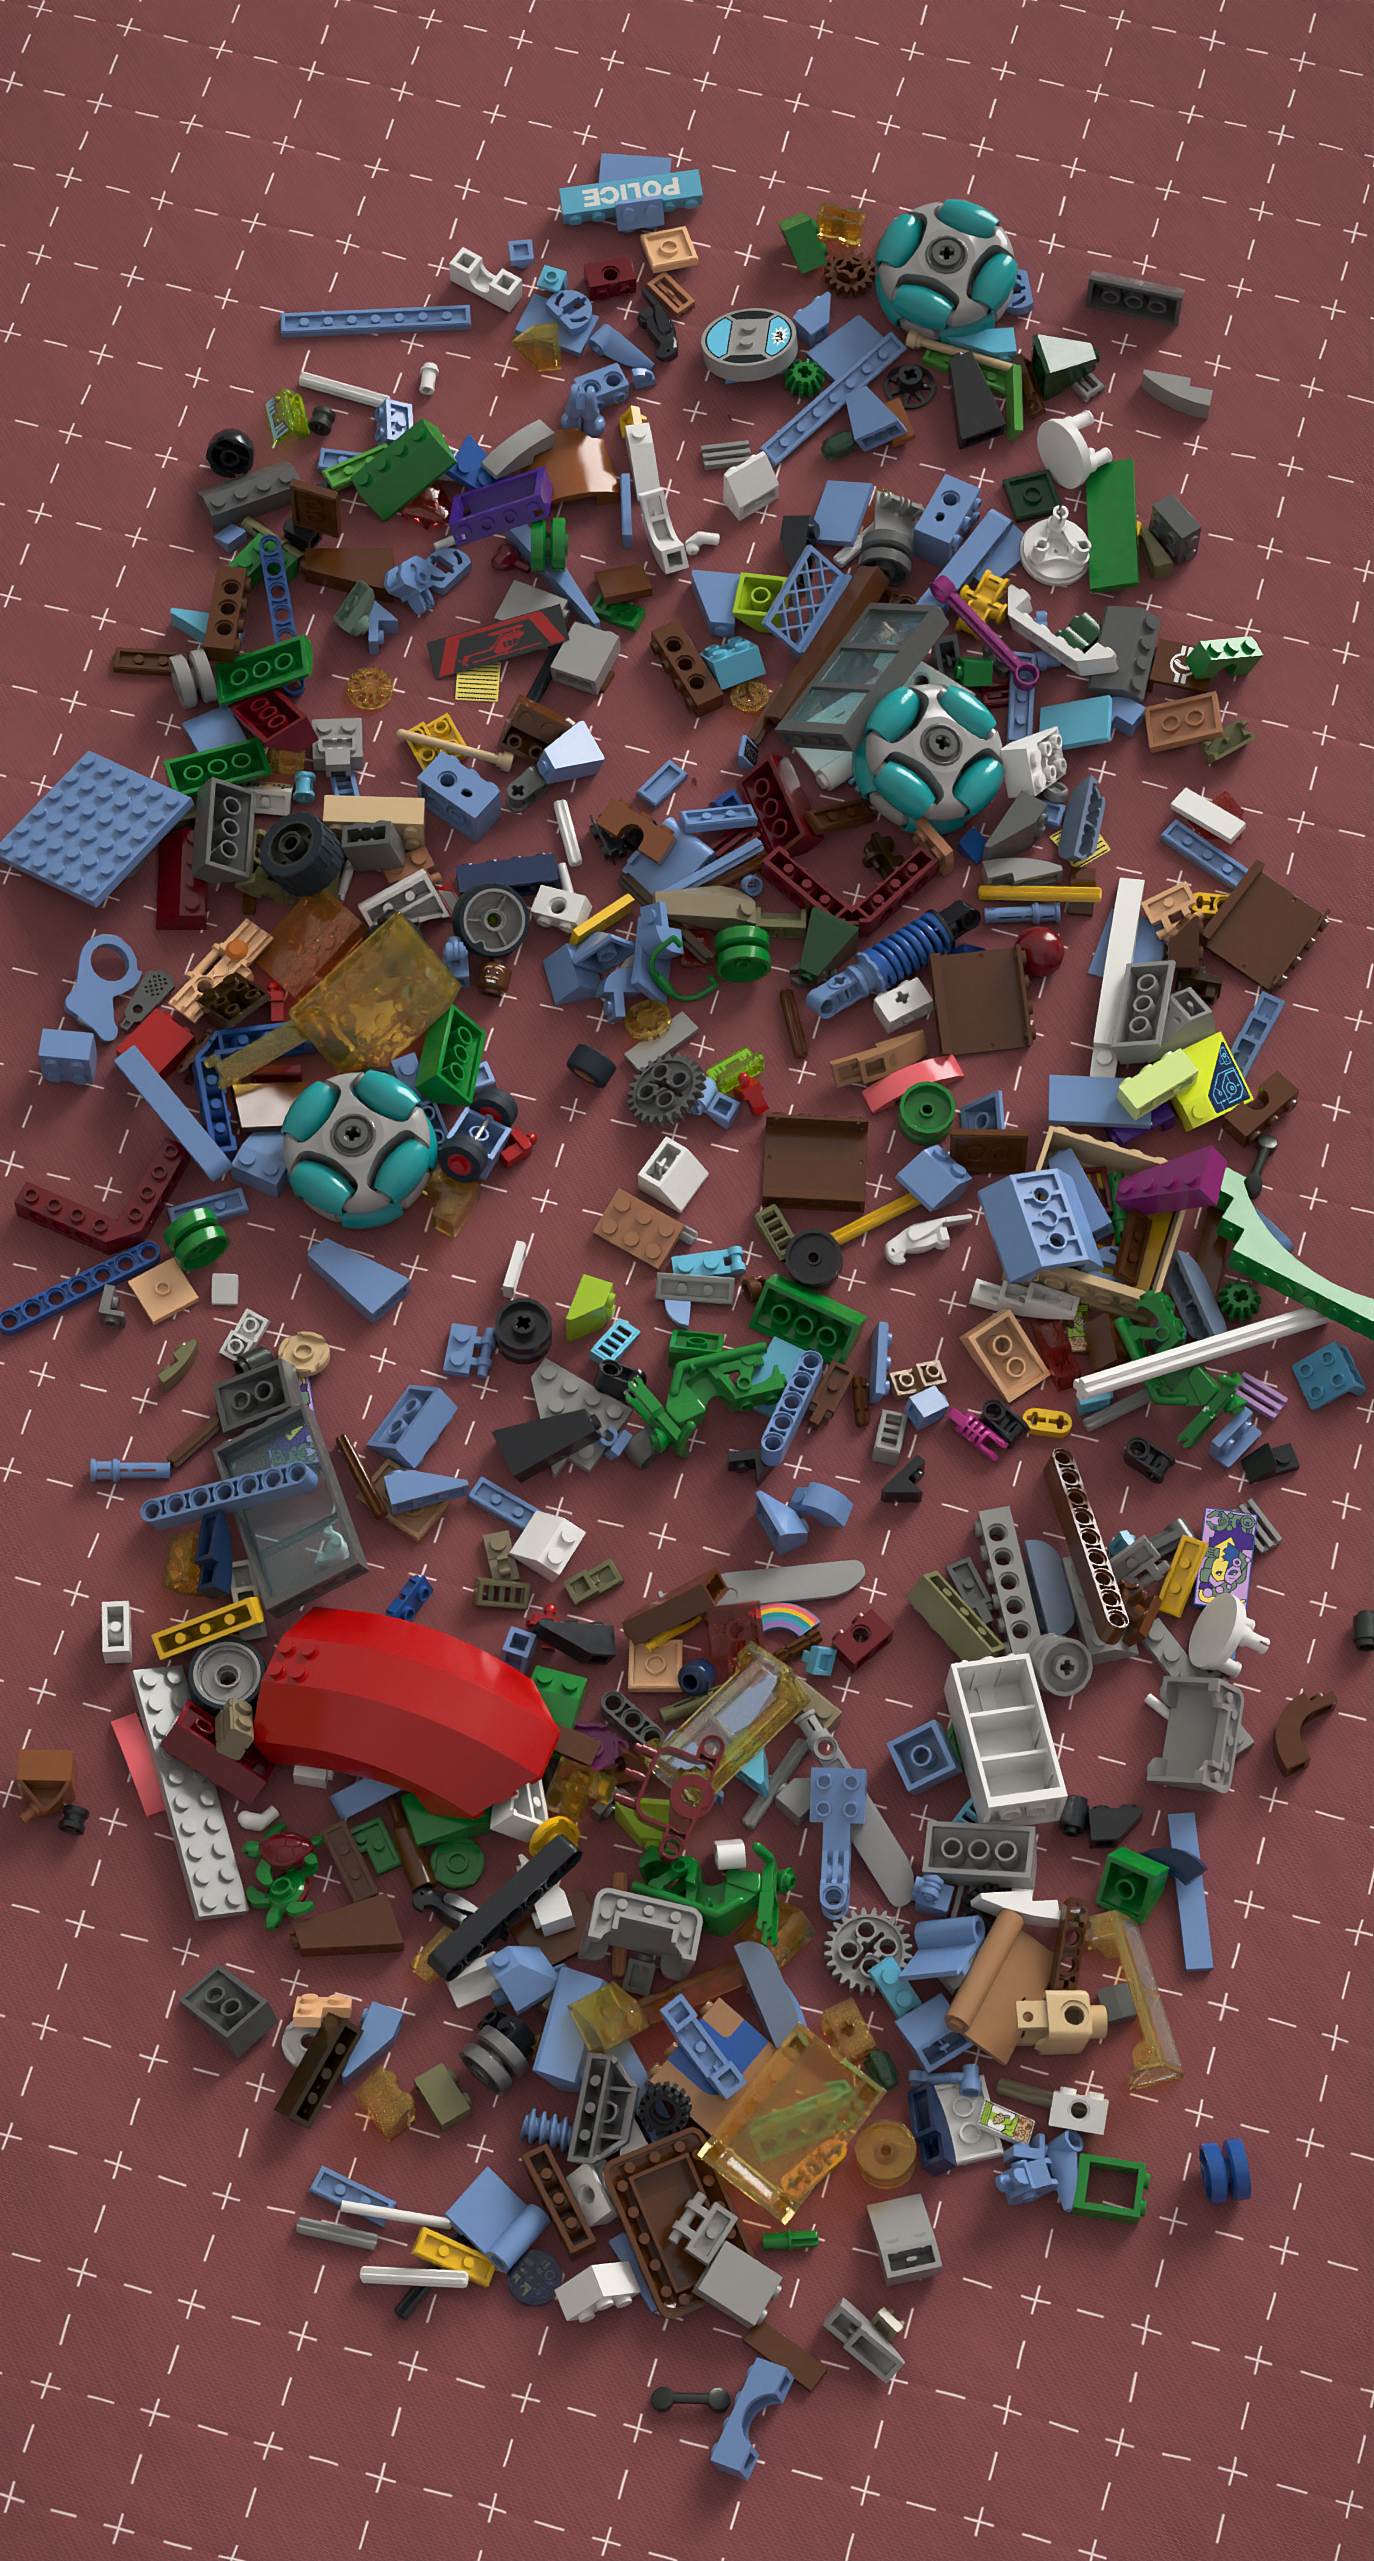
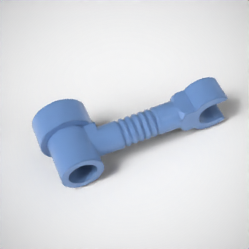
(1043, 659)
(968, 2079)

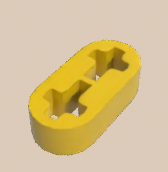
(1047, 1422)

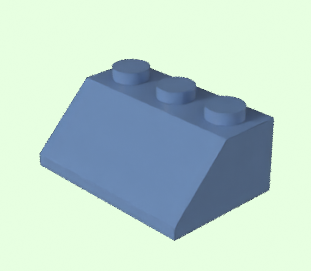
(413, 1425)

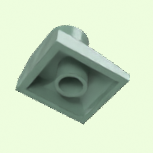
(355, 609)

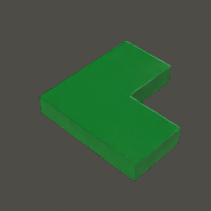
(375, 1841)

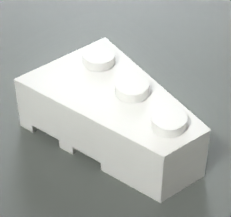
(411, 896)
(521, 1813)

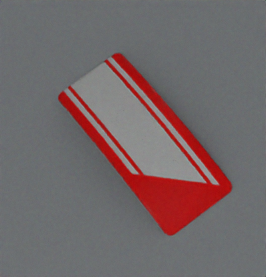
(448, 896)

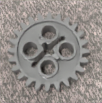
(848, 1937)

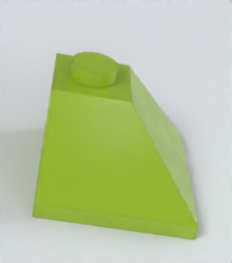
(641, 1833)

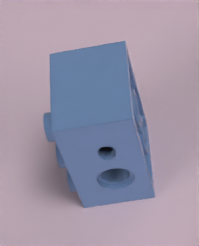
(946, 521)
(459, 796)

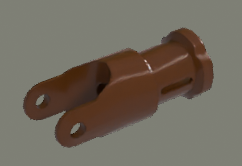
(188, 1059)

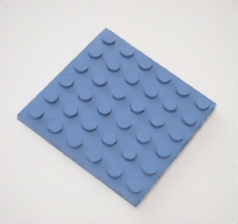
(93, 828)

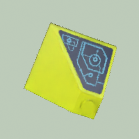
(1217, 1087)

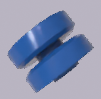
(1225, 2171)

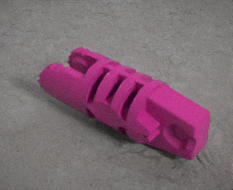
(976, 1432)

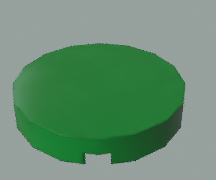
(457, 1864)

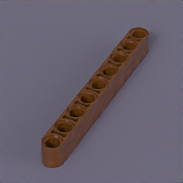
(1086, 1546)

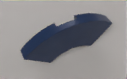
(1181, 1863)

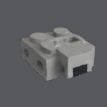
(338, 746)

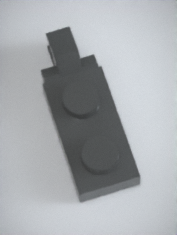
(971, 1588)

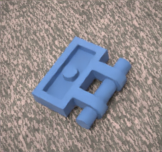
(460, 1351)

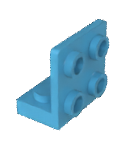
(1328, 1375)

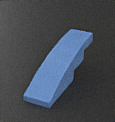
(1256, 1032)

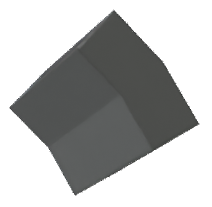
(1118, 2003)

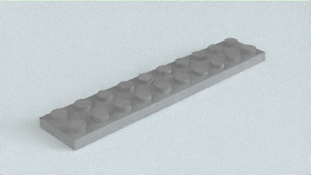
(189, 1801)

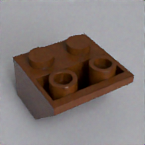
(530, 729)
(1183, 942)
(1106, 1343)

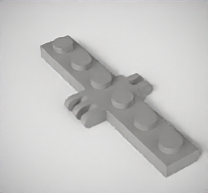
(1177, 1663)

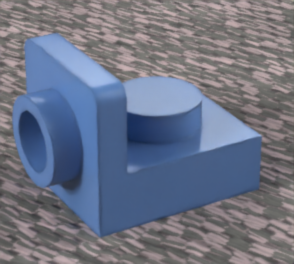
(1022, 2151)

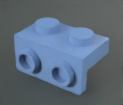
(639, 213)

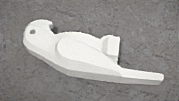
(922, 1238)

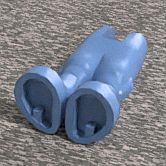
(583, 405)

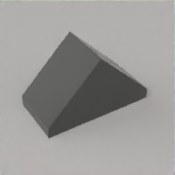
(945, 655)

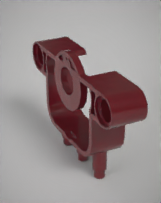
(692, 1813)

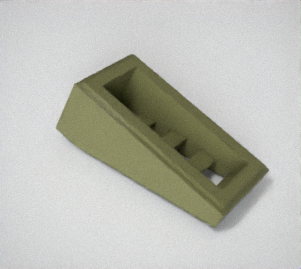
(1157, 559)
(760, 1219)
(478, 1592)

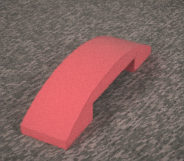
(891, 1088)
(140, 1763)

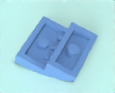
(213, 729)

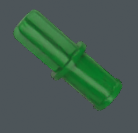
(790, 2240)

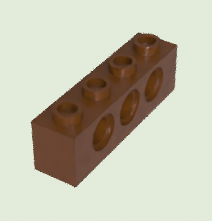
(227, 581)
(674, 637)
(559, 2202)

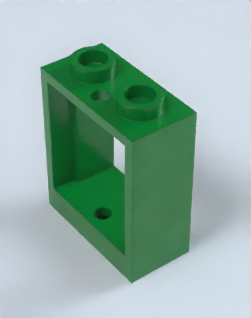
(1106, 2212)

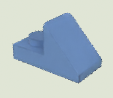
(380, 622)

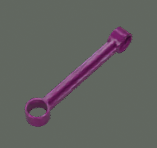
(946, 592)

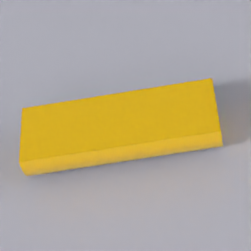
(208, 1627)

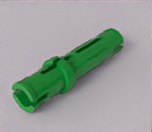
(1119, 1215)

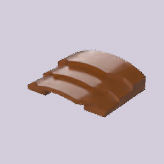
(577, 468)

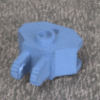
(411, 584)
(1026, 2181)

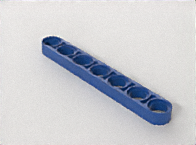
(278, 604)
(88, 1278)

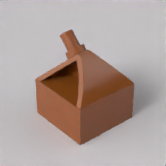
(46, 1780)

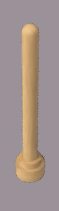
(916, 340)
(501, 760)

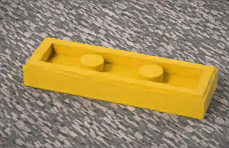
(602, 919)
(1182, 1575)
(453, 2256)

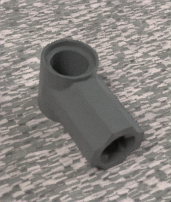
(1169, 1539)

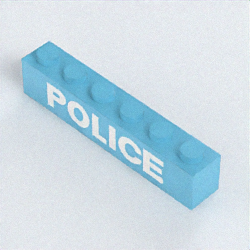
(597, 200)

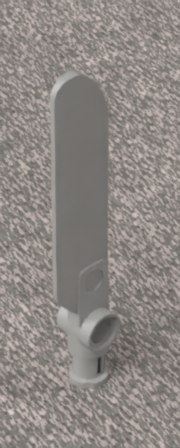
(792, 1582)
(873, 1839)

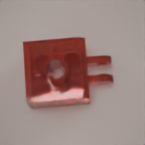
(718, 1621)

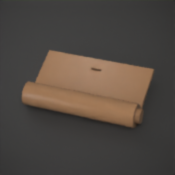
(1005, 1970)

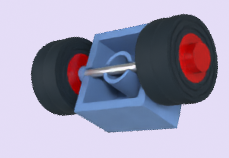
(479, 1136)

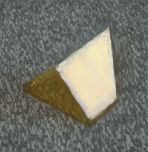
(540, 346)

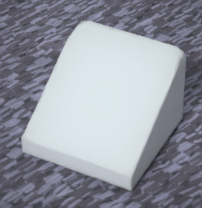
(225, 1289)

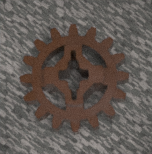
(849, 273)

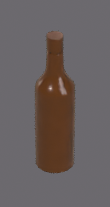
(413, 1858)

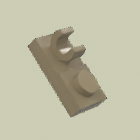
(497, 1550)

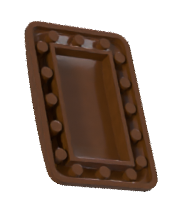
(649, 2196)

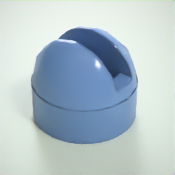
(749, 889)

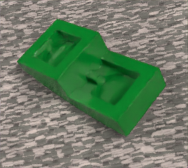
(619, 614)

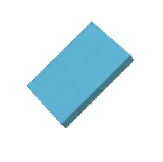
(1080, 721)
(780, 1354)

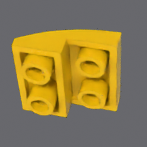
(441, 728)

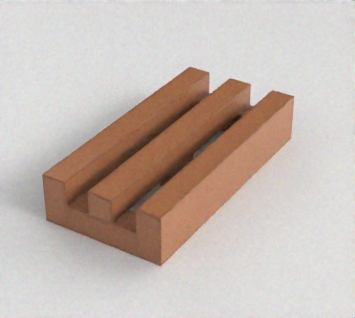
(660, 292)

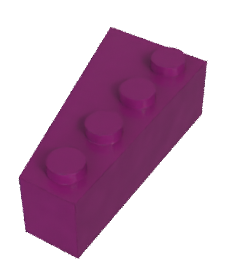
(1175, 1185)

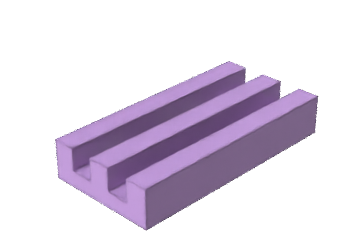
(1268, 1391)

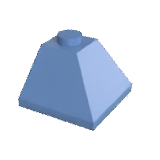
(603, 952)
(780, 1523)
(523, 1975)

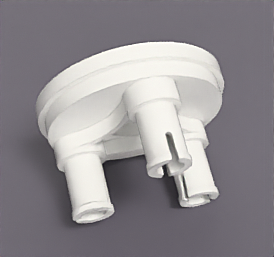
(1066, 451)
(1055, 550)
(1219, 1632)

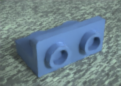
(392, 420)
(1234, 1439)

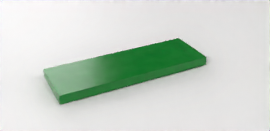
(1112, 527)

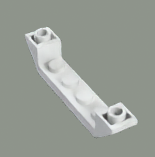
(1095, 661)

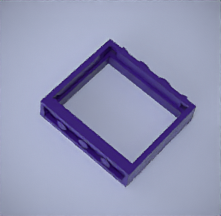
(500, 506)

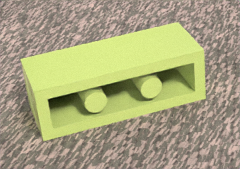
(1157, 1083)

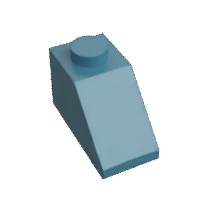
(756, 1774)

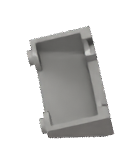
(1199, 1734)
(645, 1927)

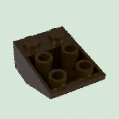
(231, 1001)

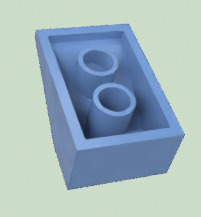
(262, 1163)

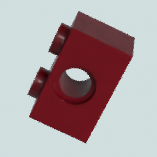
(618, 270)
(856, 1654)

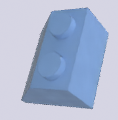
(934, 1178)

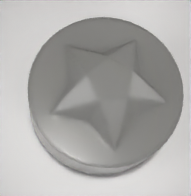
(1056, 792)

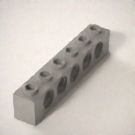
(1000, 1523)

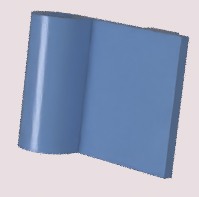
(684, 859)
(944, 1947)
(496, 2220)

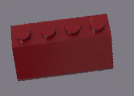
(276, 721)
(779, 805)
(180, 897)
(194, 1743)

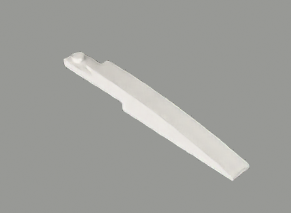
(1119, 953)

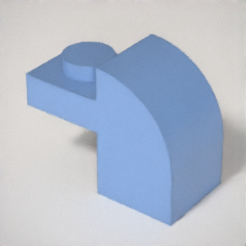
(1126, 715)
(656, 930)
(614, 990)
(823, 1503)

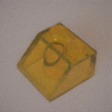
(180, 1570)
(793, 1933)
(607, 2017)

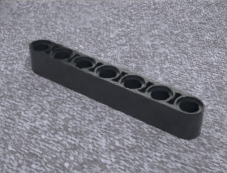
(504, 1907)

